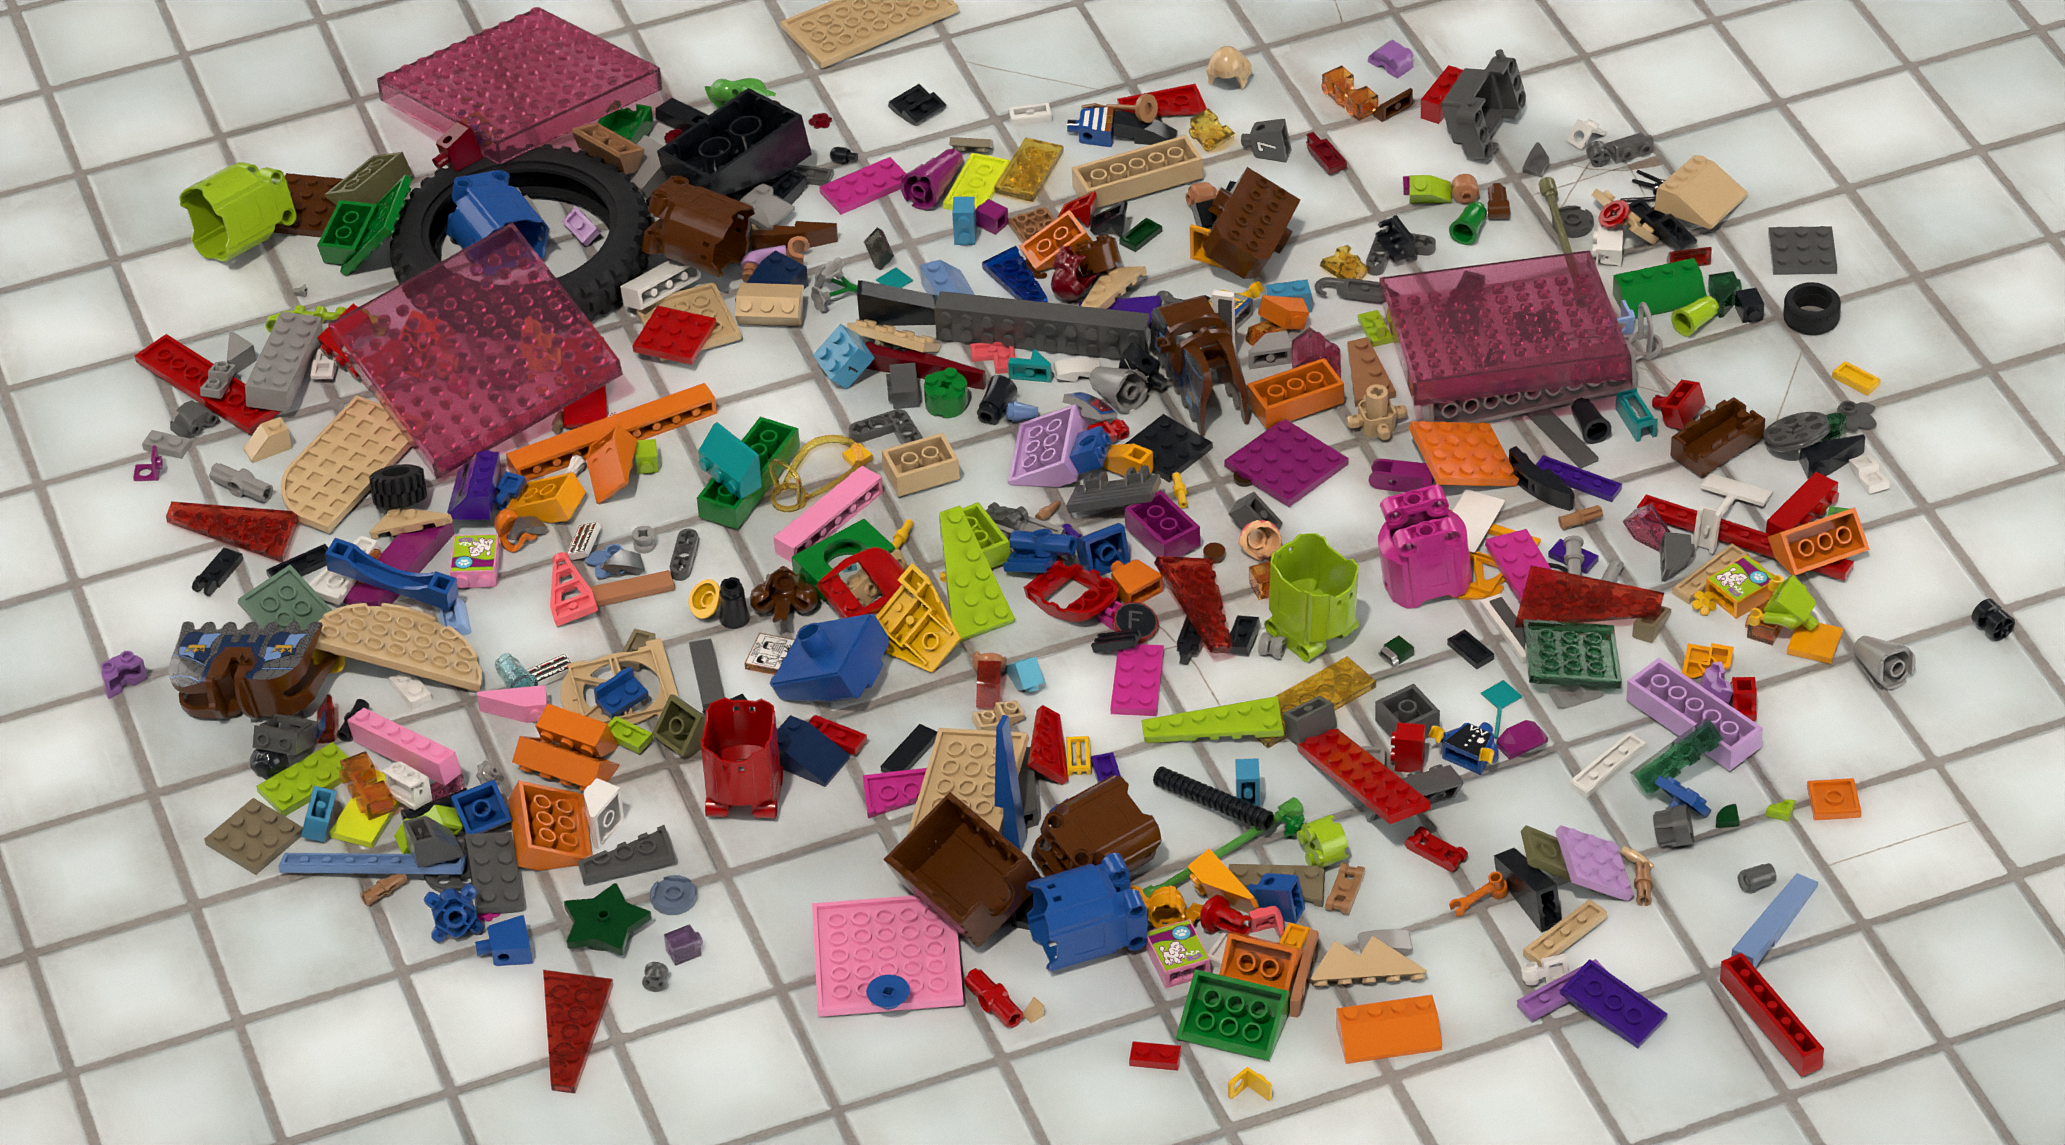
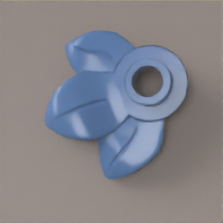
(599, 557)

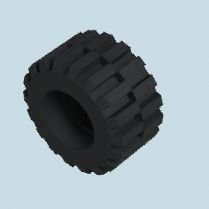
(398, 486)

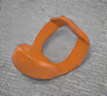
(503, 524)

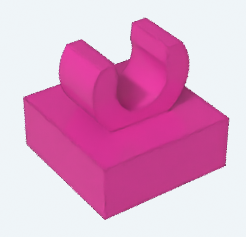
(1107, 615)

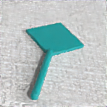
(895, 278)
(1500, 696)

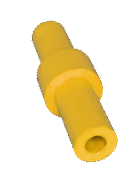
(1179, 490)
(902, 534)

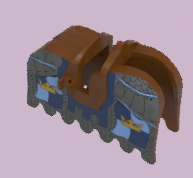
(1191, 366)
(247, 669)

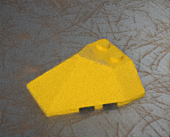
(918, 622)

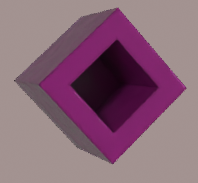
(991, 216)

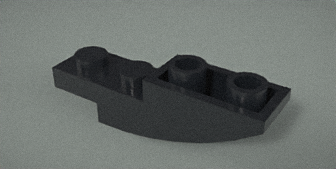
(1540, 484)

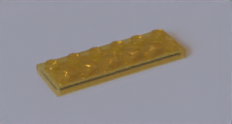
(1337, 683)

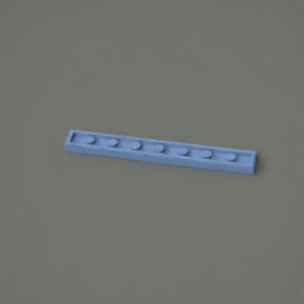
(364, 864)

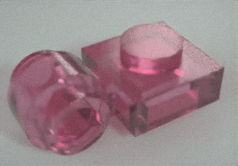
(439, 790)

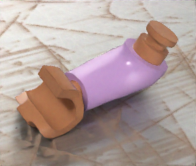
(752, 259)

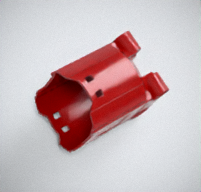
(743, 737)

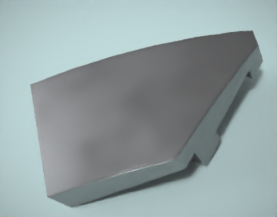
(1536, 161)
(527, 524)
(625, 560)

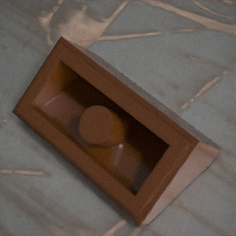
(1394, 105)

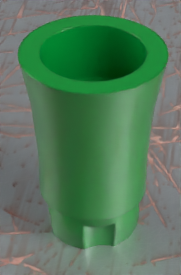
(1466, 226)

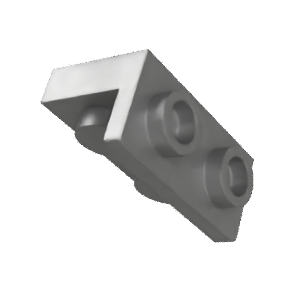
(1630, 147)

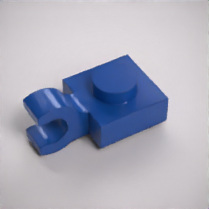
(508, 487)

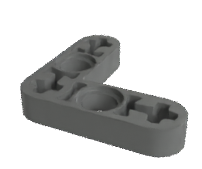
(1425, 246)
(891, 425)

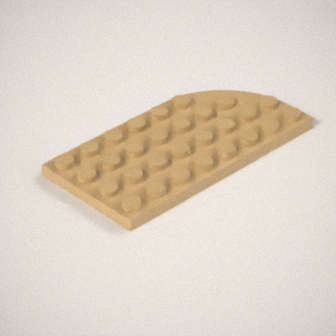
(337, 464)

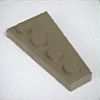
(1310, 877)

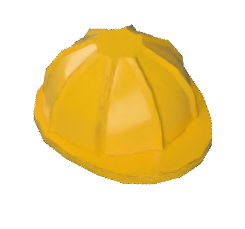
(704, 598)

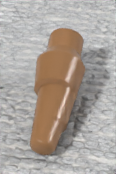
(1047, 511)

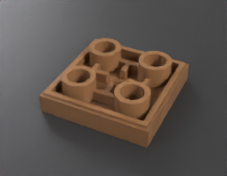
(1030, 223)

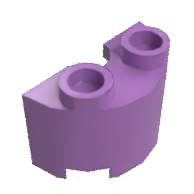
(1393, 57)
(122, 671)
(1714, 682)

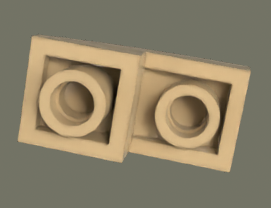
(990, 718)

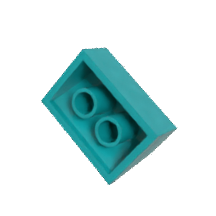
(730, 461)

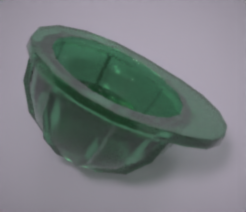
(1837, 426)

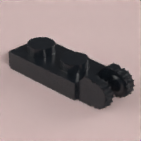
(217, 571)

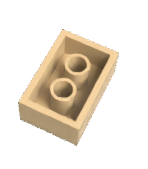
(920, 464)

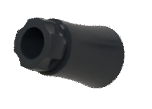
(998, 394)
(1591, 422)
(733, 604)

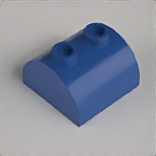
(1103, 548)

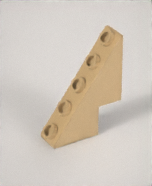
(1374, 962)

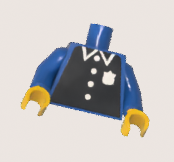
(1467, 745)

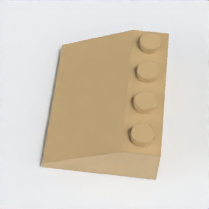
(1699, 193)

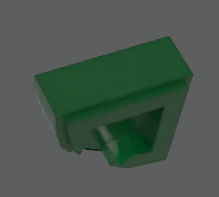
(1728, 817)

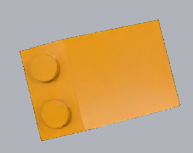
(549, 498)
(1214, 878)

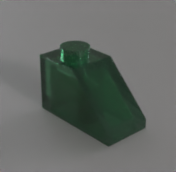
(1723, 289)

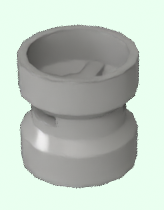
(1272, 645)

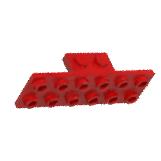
(587, 409)

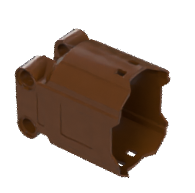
(697, 226)
(1094, 826)

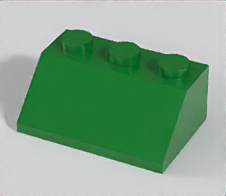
(345, 230)

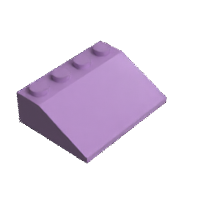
(1045, 449)

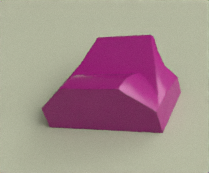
(1521, 739)

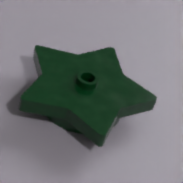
(604, 921)

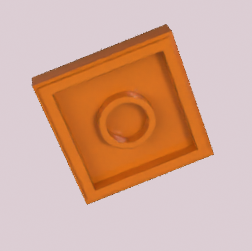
(1834, 799)

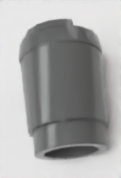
(1756, 877)

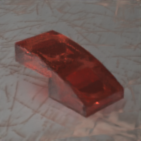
(988, 683)

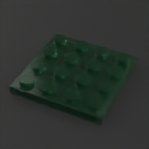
(1571, 654)

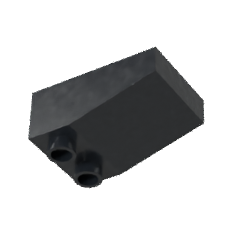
(738, 145)

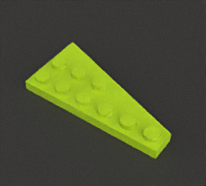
(972, 589)

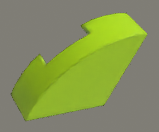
(1781, 810)

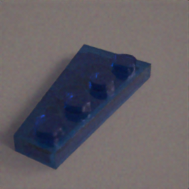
(1013, 275)

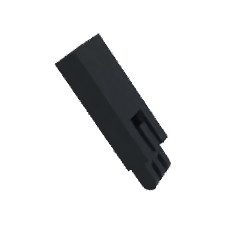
(678, 114)

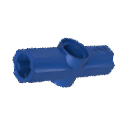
(1043, 543)

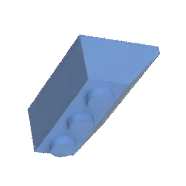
(941, 276)

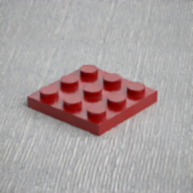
(674, 335)

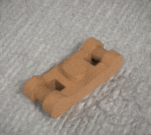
(1345, 889)

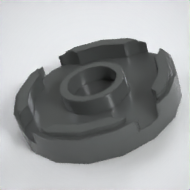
(1576, 221)

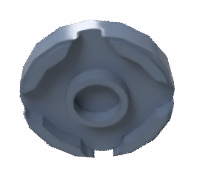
(673, 895)

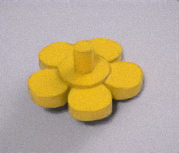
(1703, 602)

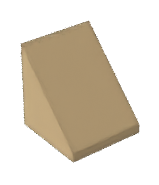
(1034, 1010)

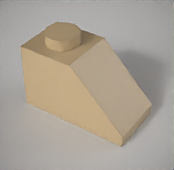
(268, 440)

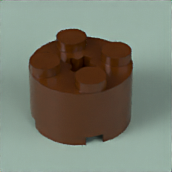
(1099, 254)

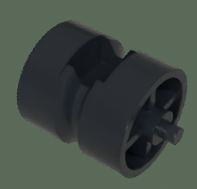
(1993, 619)

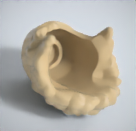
(1229, 63)

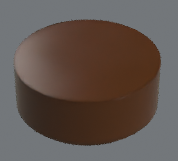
(1214, 551)

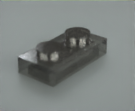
(878, 248)

